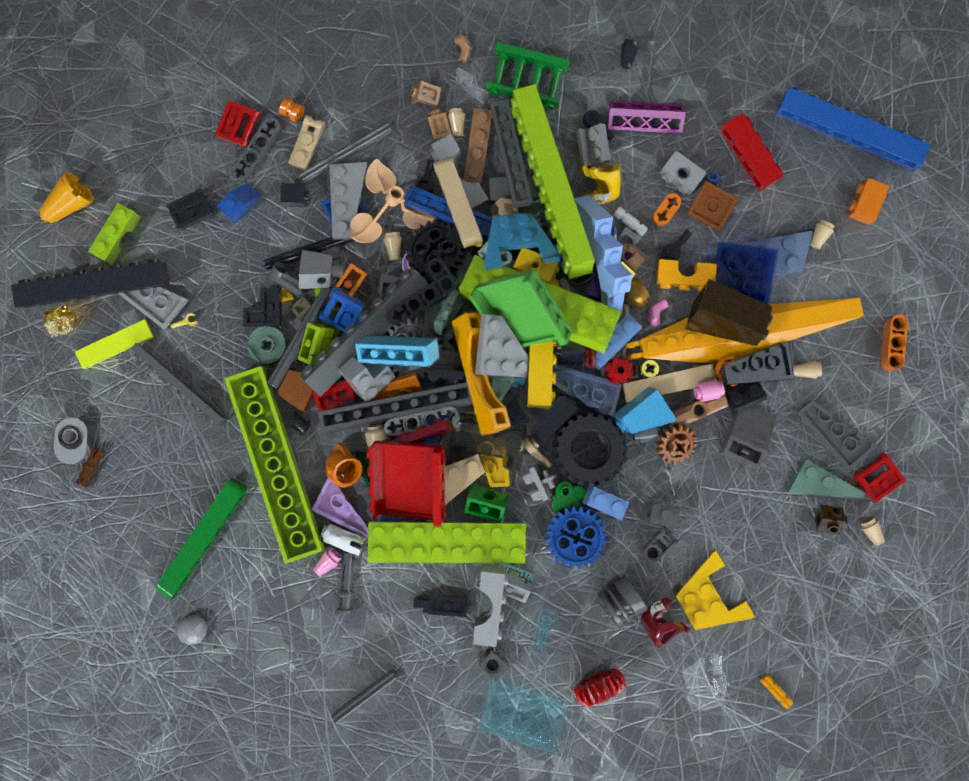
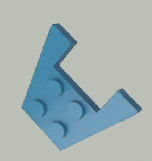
(514, 233)

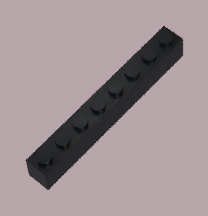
(91, 284)

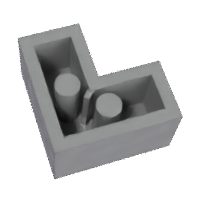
(366, 379)

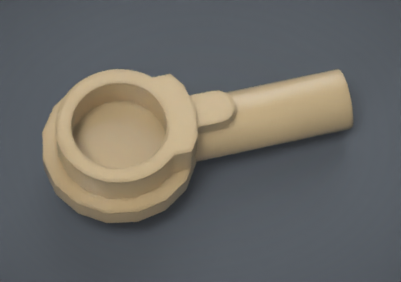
(532, 445)

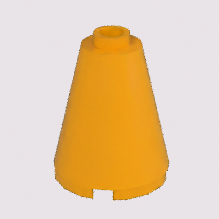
(65, 199)

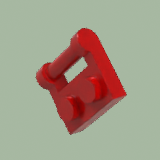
(231, 122)
(884, 482)

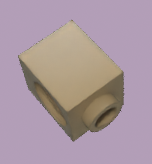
(503, 207)

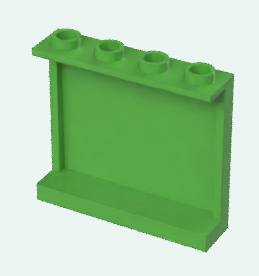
(524, 306)

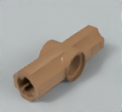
(686, 415)

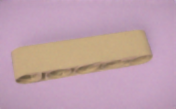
(457, 202)
(670, 382)

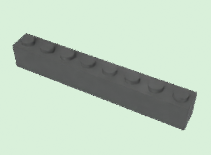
(370, 322)
(385, 409)

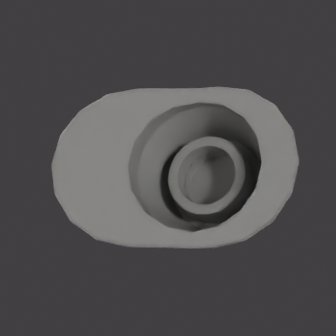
(70, 440)

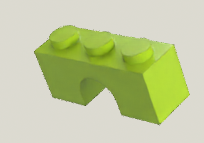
(107, 242)

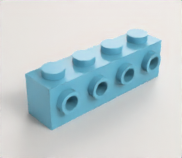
(397, 350)

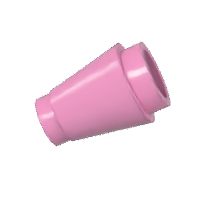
(328, 561)

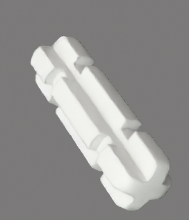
(630, 221)

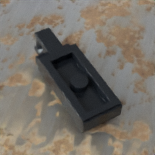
(442, 605)

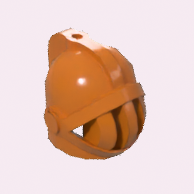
(343, 466)

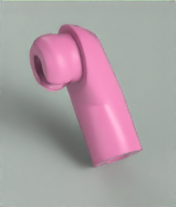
(654, 312)

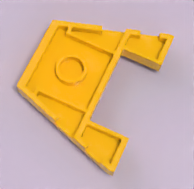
(703, 602)

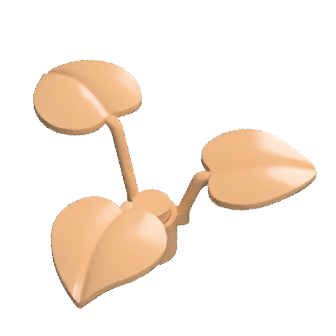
(378, 179)

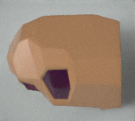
(632, 256)

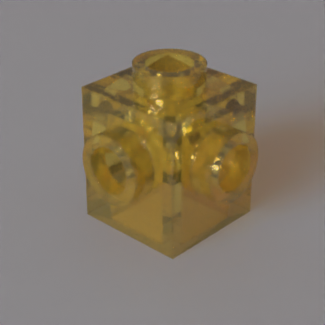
(59, 321)

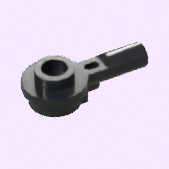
(593, 118)
(425, 182)
(672, 251)

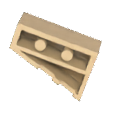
(461, 475)

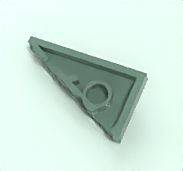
(447, 307)
(817, 481)

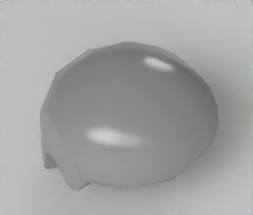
(191, 629)

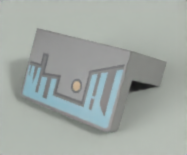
(519, 582)

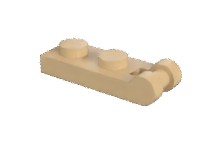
(306, 143)

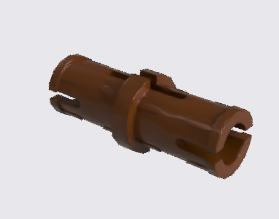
(89, 467)

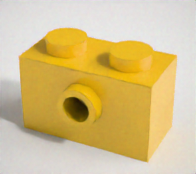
(531, 260)

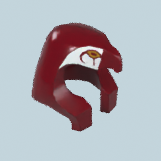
(657, 628)

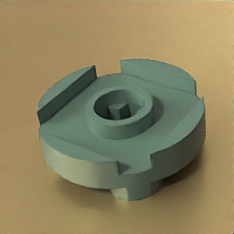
(256, 343)

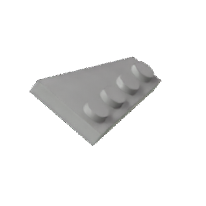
(346, 191)
(156, 304)

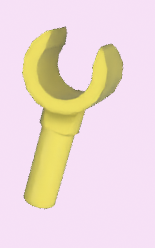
(185, 321)

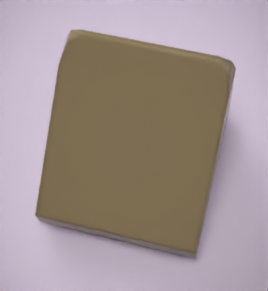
(301, 308)

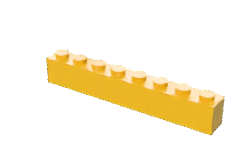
(540, 370)

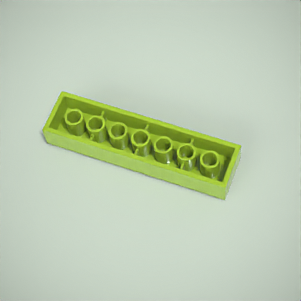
(589, 320)
(446, 543)

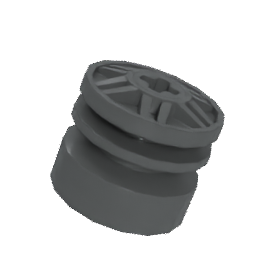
(622, 601)

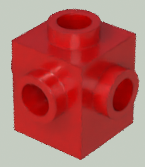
(613, 375)

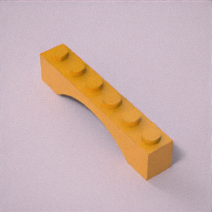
(489, 410)

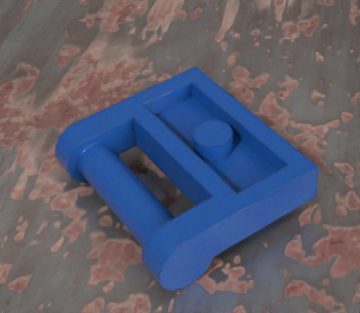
(347, 313)

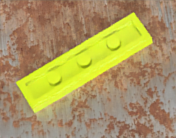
(114, 344)

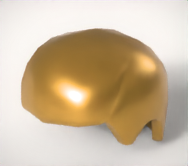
(637, 295)

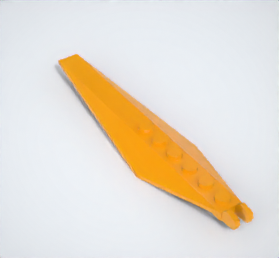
(788, 323)

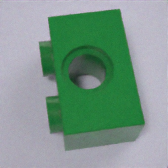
(486, 503)

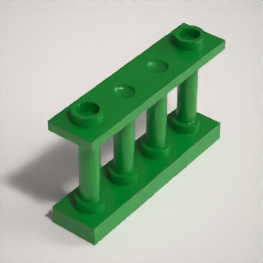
(522, 57)

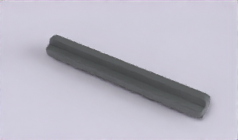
(364, 697)

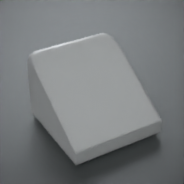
(628, 236)

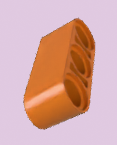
(900, 335)

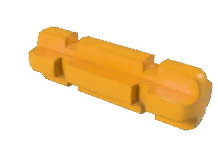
(776, 691)

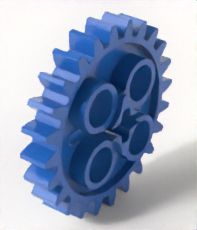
(568, 552)

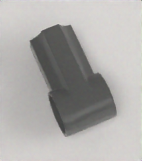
(282, 277)

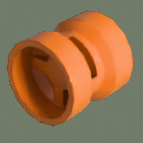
(291, 109)

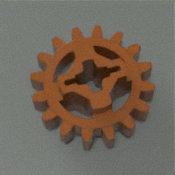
(667, 447)

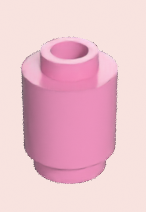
(709, 390)

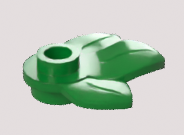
(572, 497)

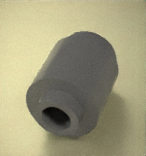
(647, 435)

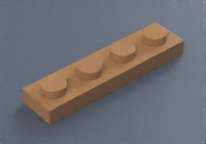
(477, 146)

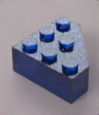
(749, 268)

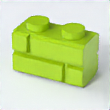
(315, 340)

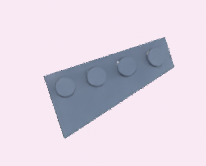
(588, 389)

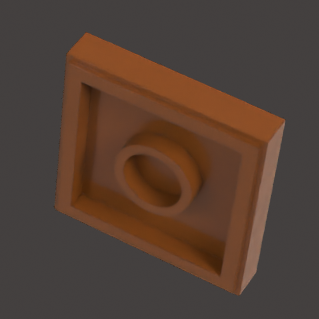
(712, 206)

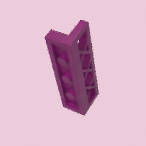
(643, 110)

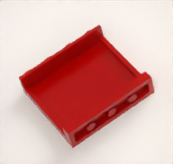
(407, 480)

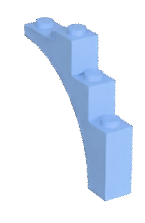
(607, 252)

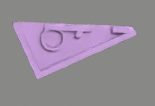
(336, 507)

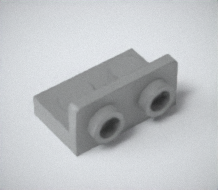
(593, 145)

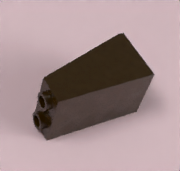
(729, 315)

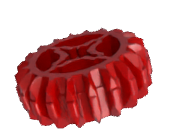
(599, 687)

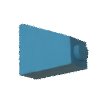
(644, 412)

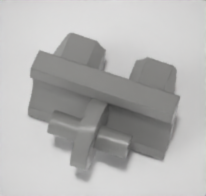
(543, 482)

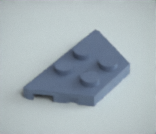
(792, 251)

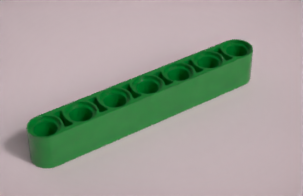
(201, 539)

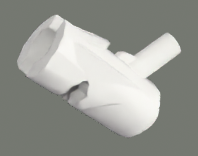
(341, 538)

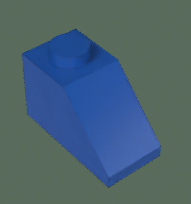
(238, 202)

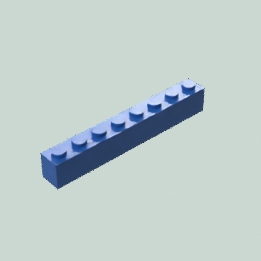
(853, 128)

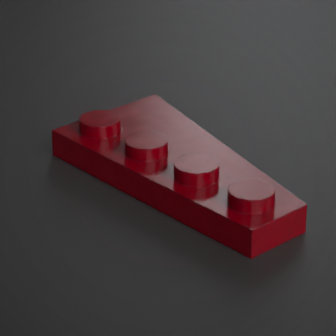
(420, 435)

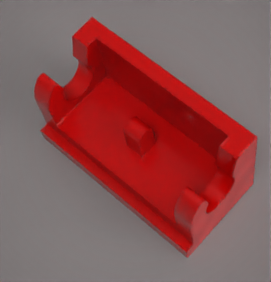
(335, 396)

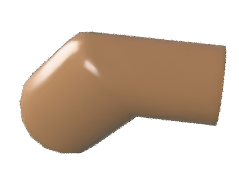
(465, 46)

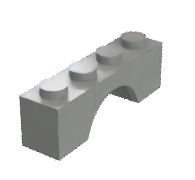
(447, 148)
(487, 626)

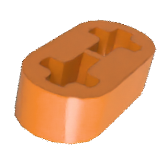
(663, 207)

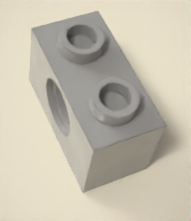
(680, 163)

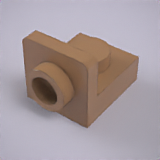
(425, 93)
(438, 123)

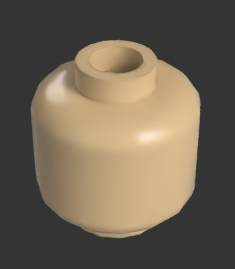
(375, 432)

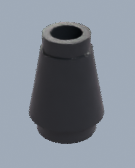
(628, 53)

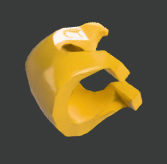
(607, 181)

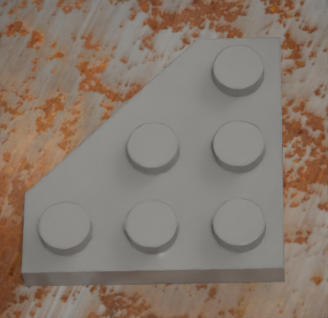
(499, 349)

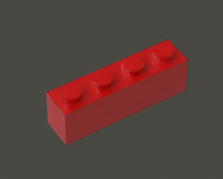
(751, 152)

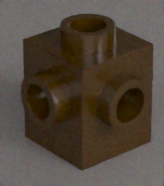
(830, 519)

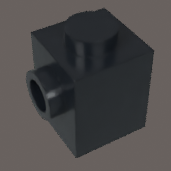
(294, 195)

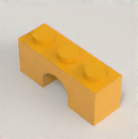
(669, 276)

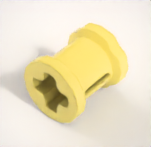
(654, 371)

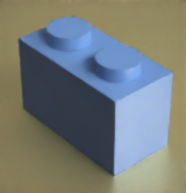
(605, 502)

